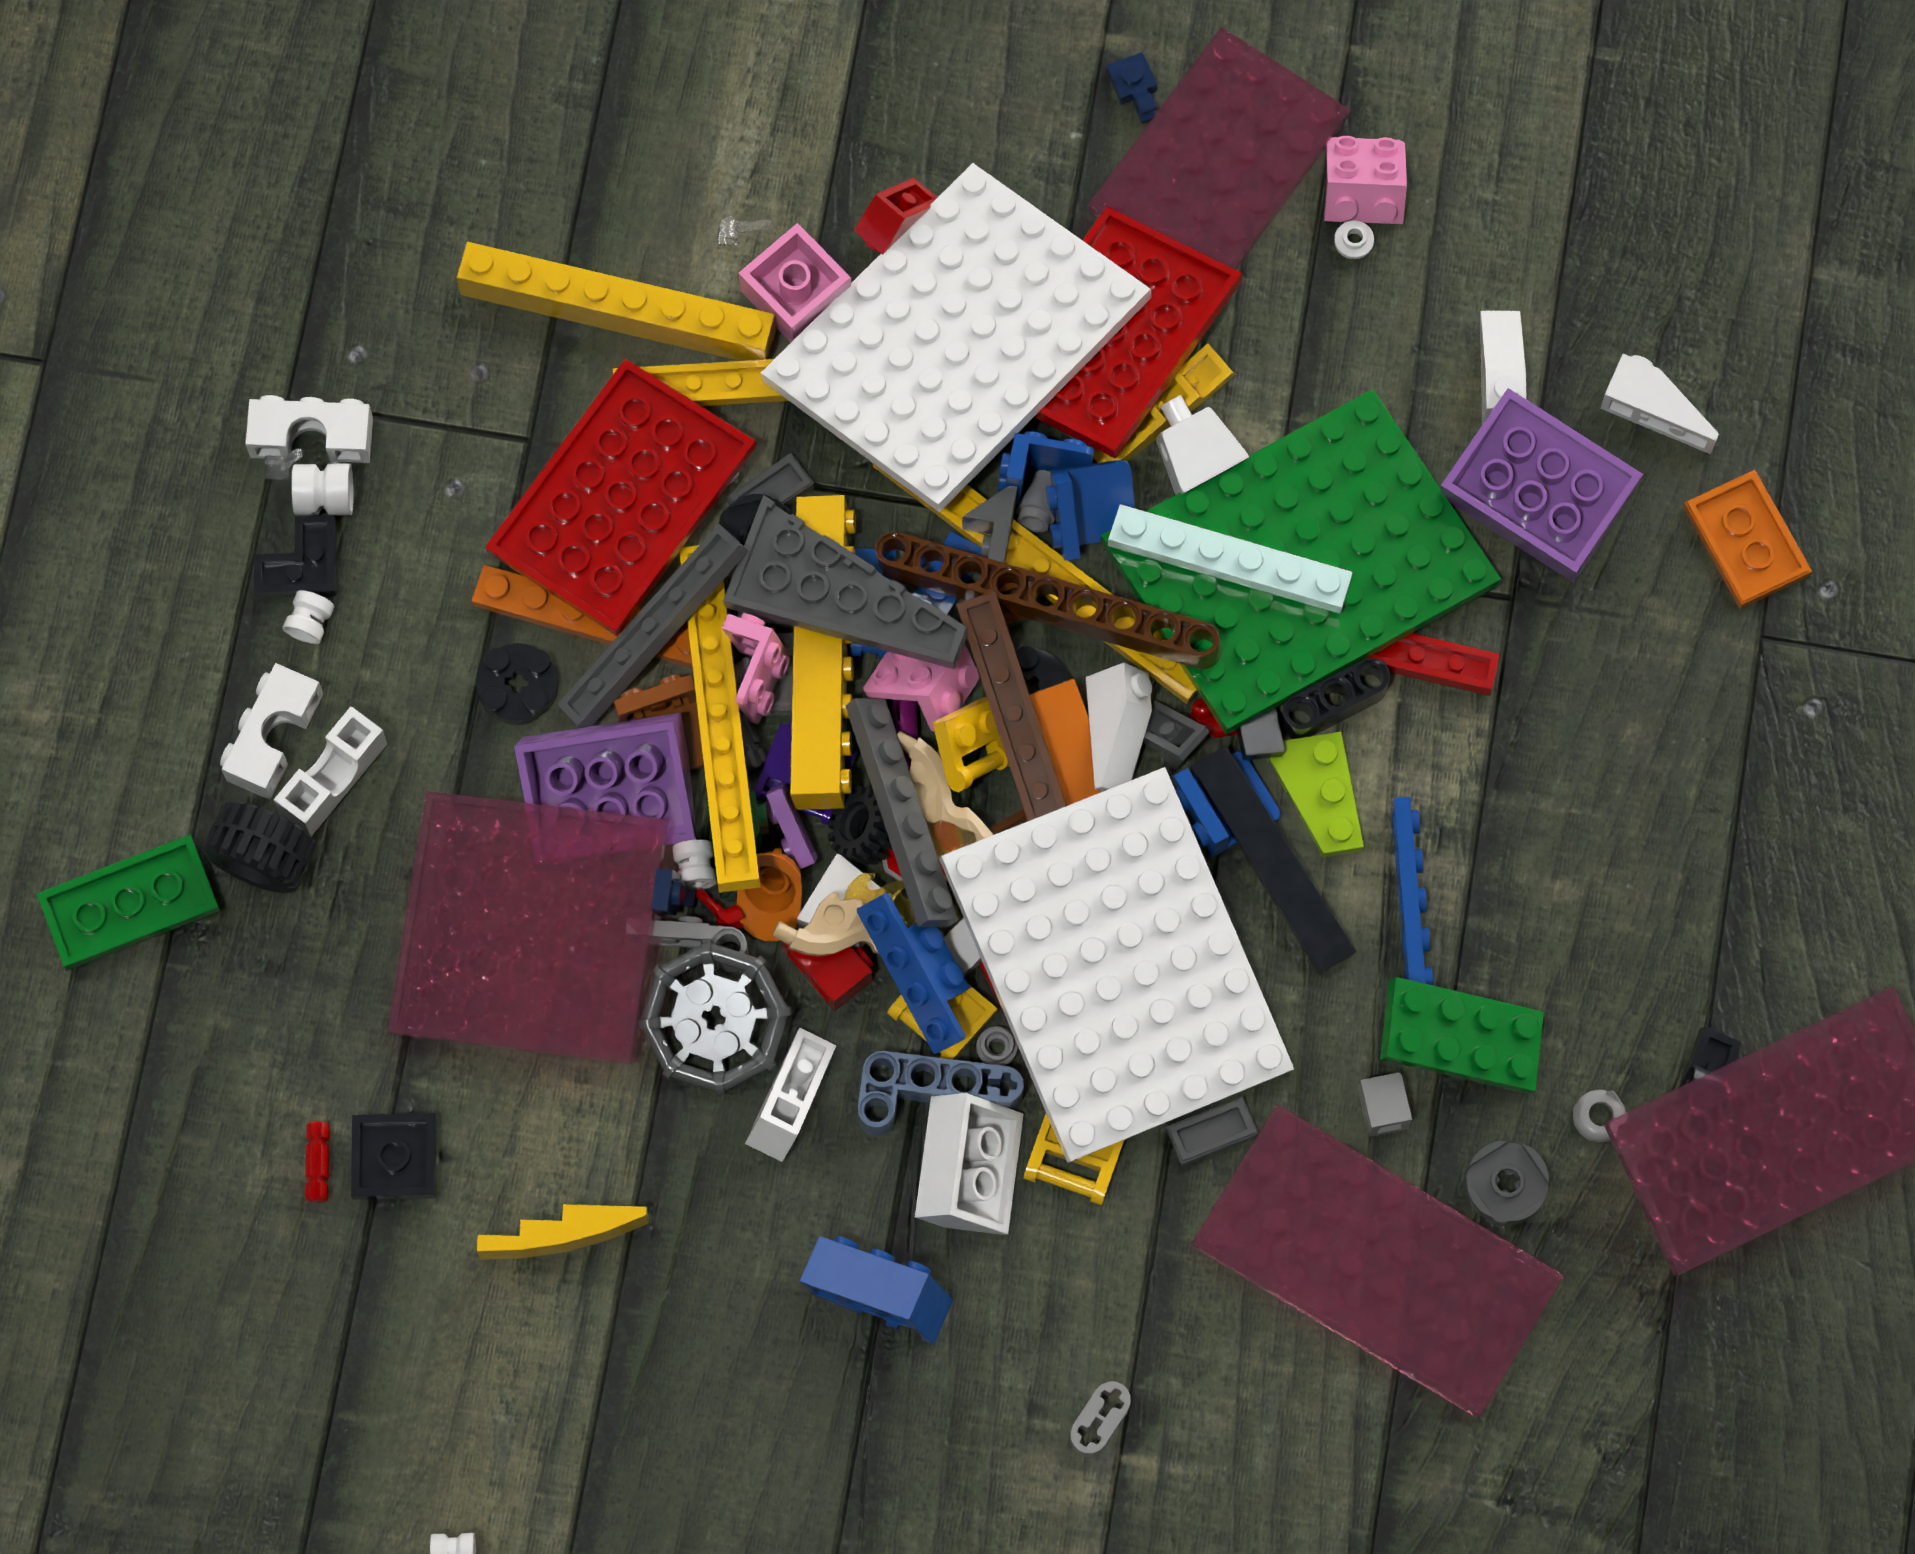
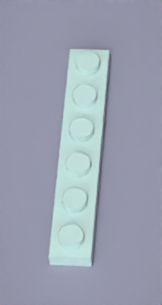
(1230, 558)

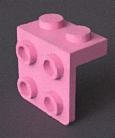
(1365, 180)
(766, 666)
(933, 686)

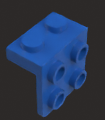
(1035, 452)
(1087, 503)
(1206, 822)

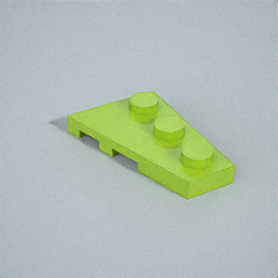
(1320, 786)

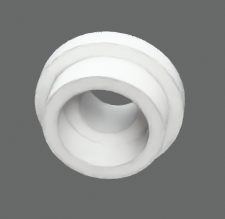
(1354, 250)

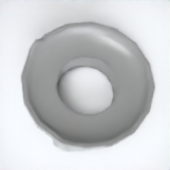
(1581, 1113)

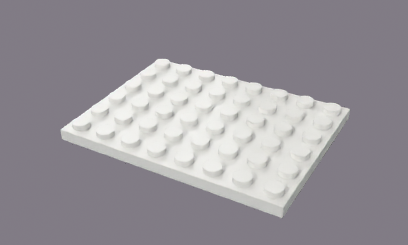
(956, 336)
(1116, 964)

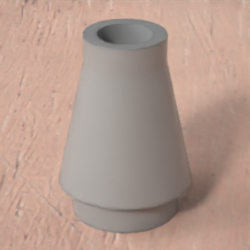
(1033, 508)

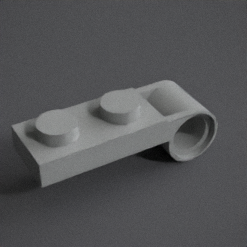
(690, 933)

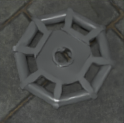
(693, 1028)

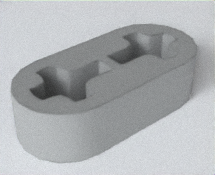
(1108, 1424)

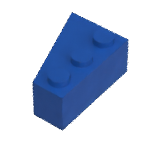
(877, 1286)

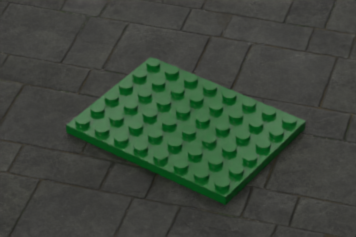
(1333, 494)

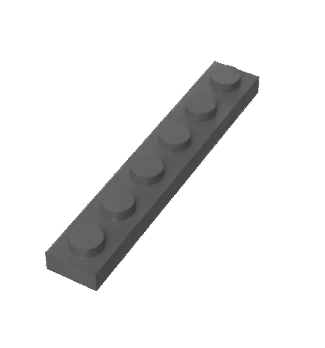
(652, 627)
(901, 813)

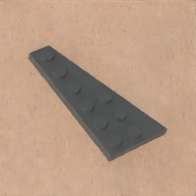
(826, 589)

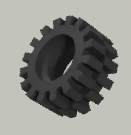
(848, 828)

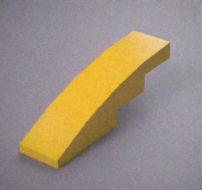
(1194, 382)
(579, 1228)

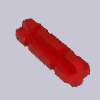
(317, 1161)

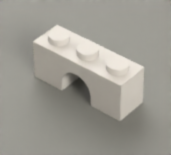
(277, 422)
(282, 698)
(347, 755)

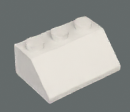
(969, 1164)

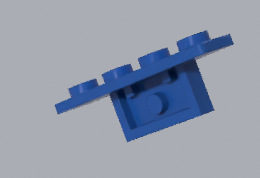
(920, 968)

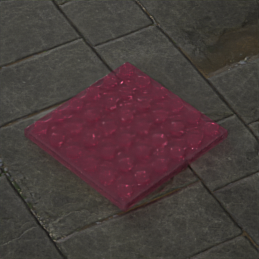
(528, 927)

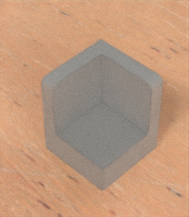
(1384, 1104)

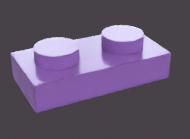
(797, 841)

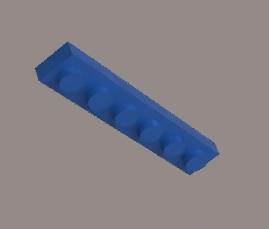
(1411, 898)

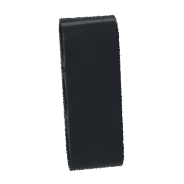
(1345, 683)

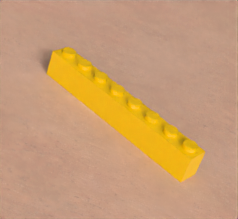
(615, 303)
(821, 684)

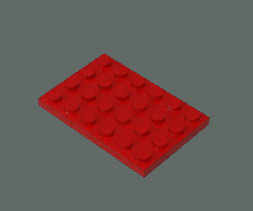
(1137, 364)
(621, 497)

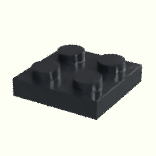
(393, 1156)

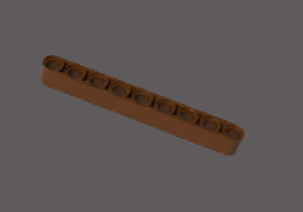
(1060, 614)

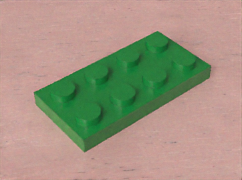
(128, 902)
(1462, 1035)

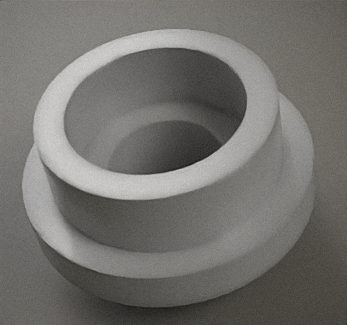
(1001, 1035)

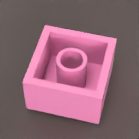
(793, 281)

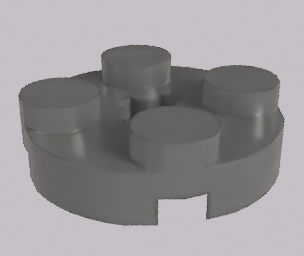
(1510, 1159)

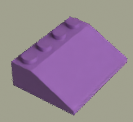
(1540, 485)
(614, 769)

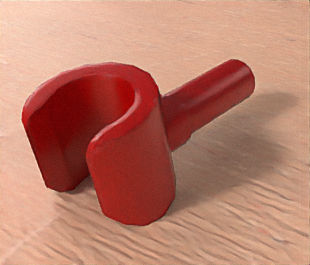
(724, 917)

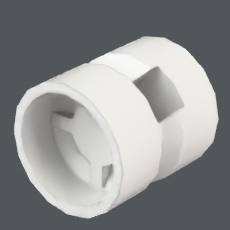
(322, 489)

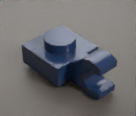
(1135, 83)
(670, 892)

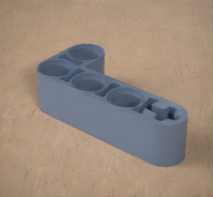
(944, 1073)

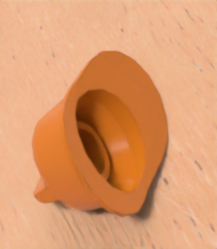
(775, 899)

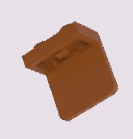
(671, 696)

